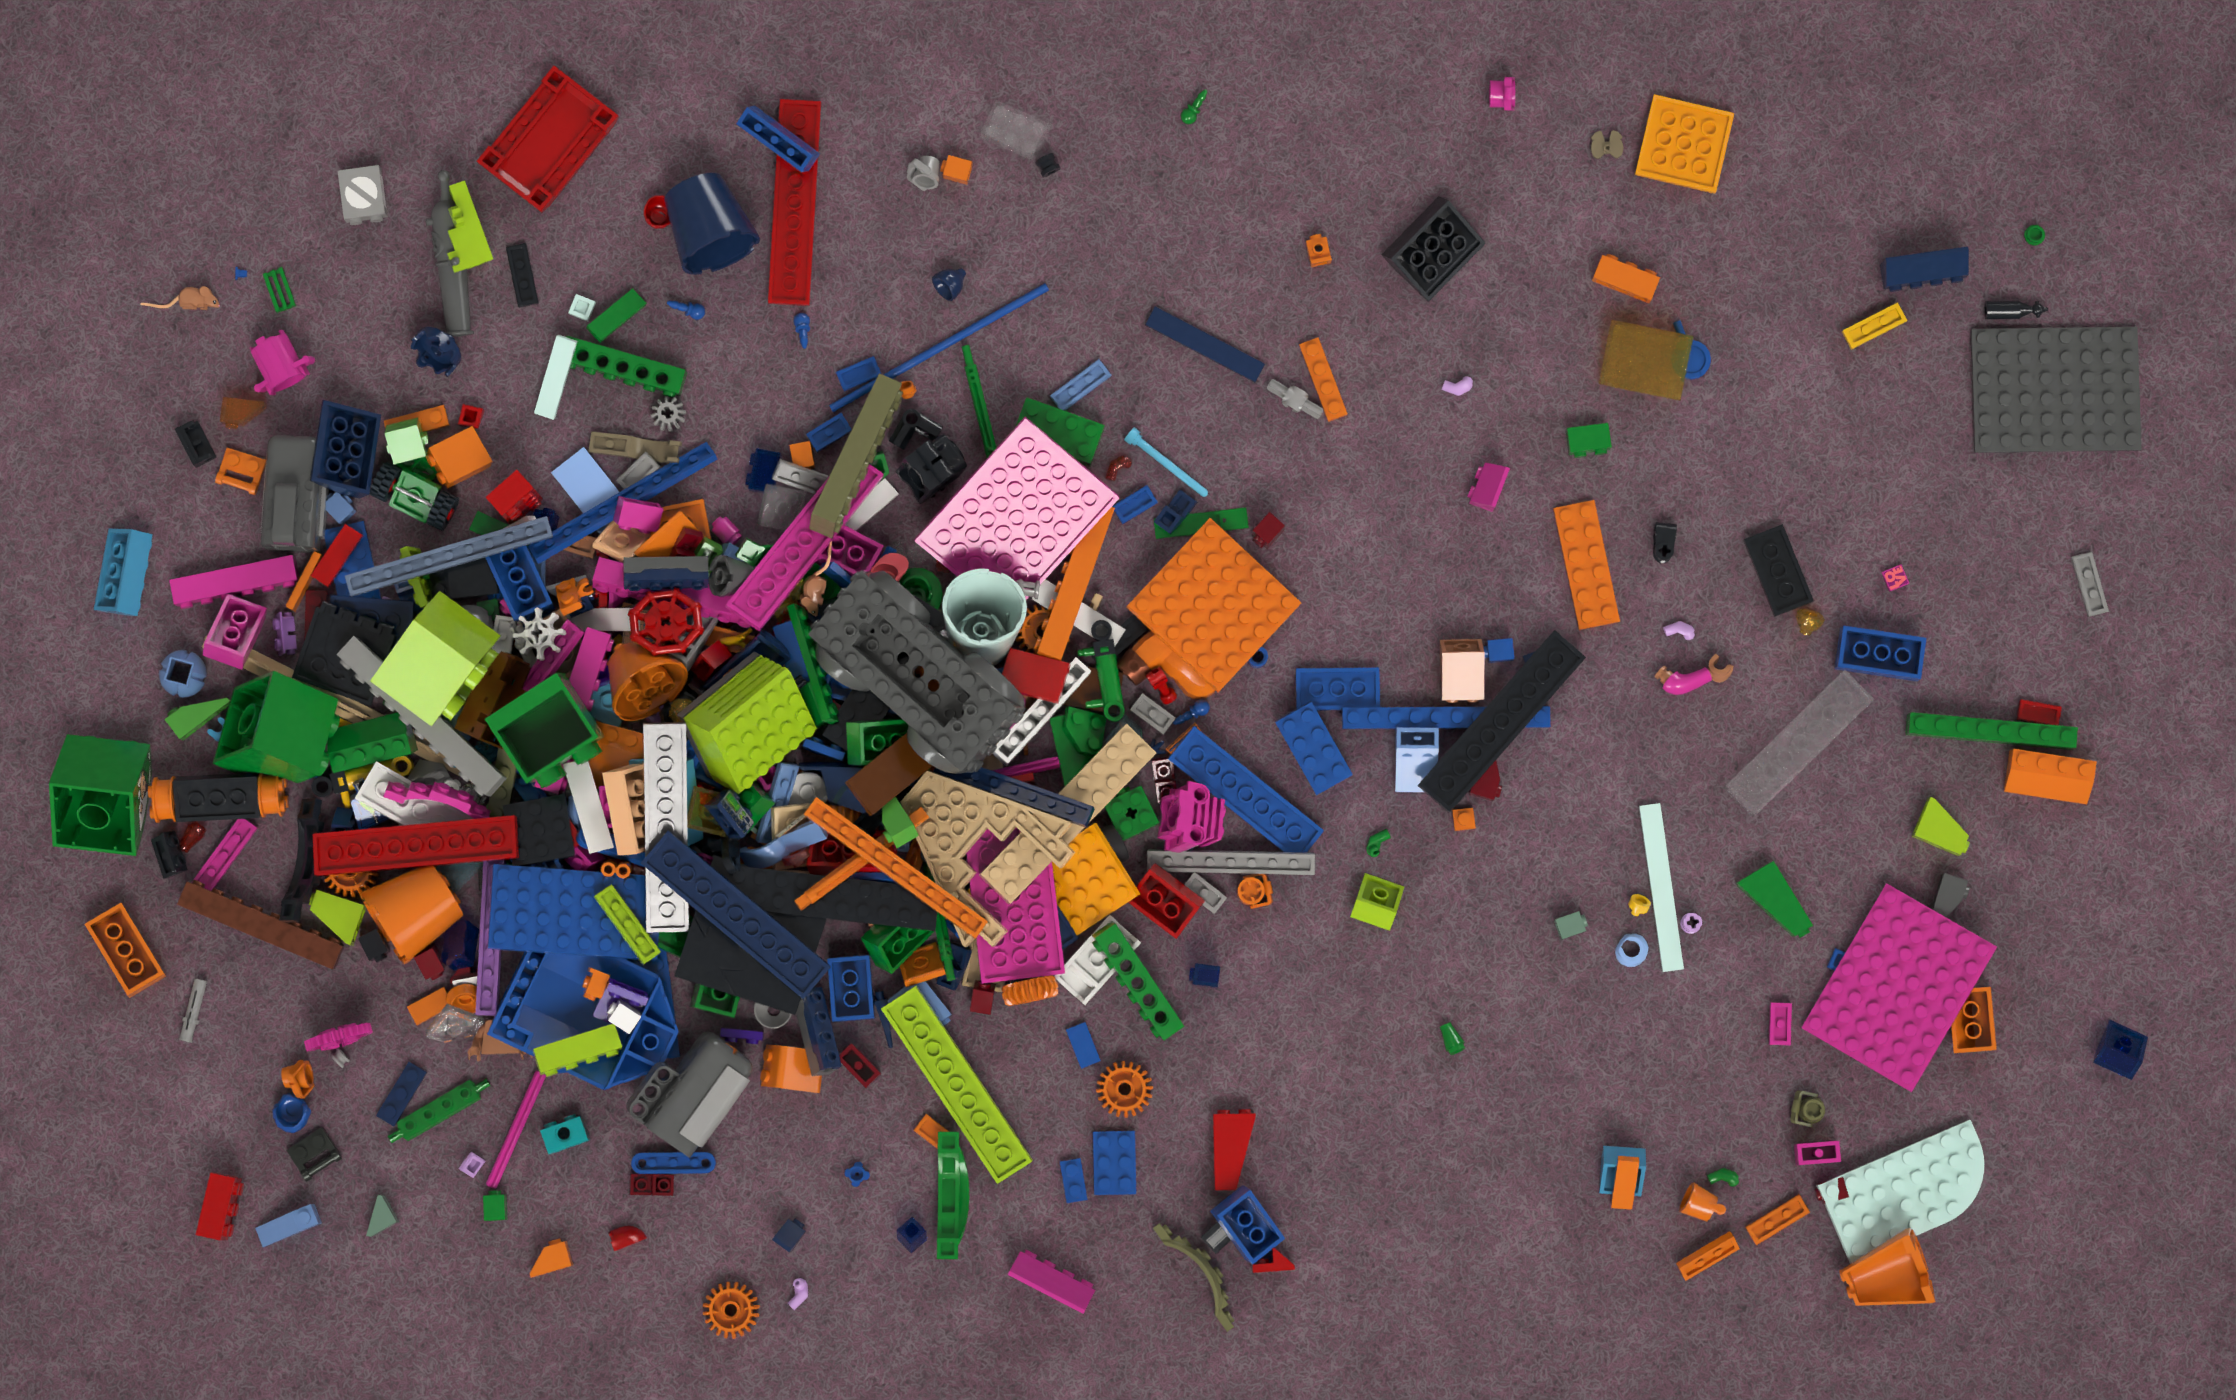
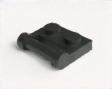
(309, 1149)

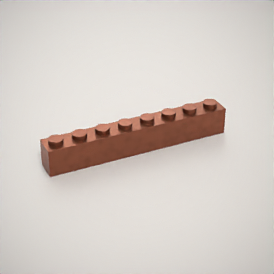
(260, 925)

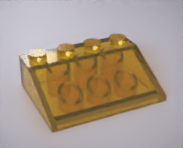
(1646, 360)

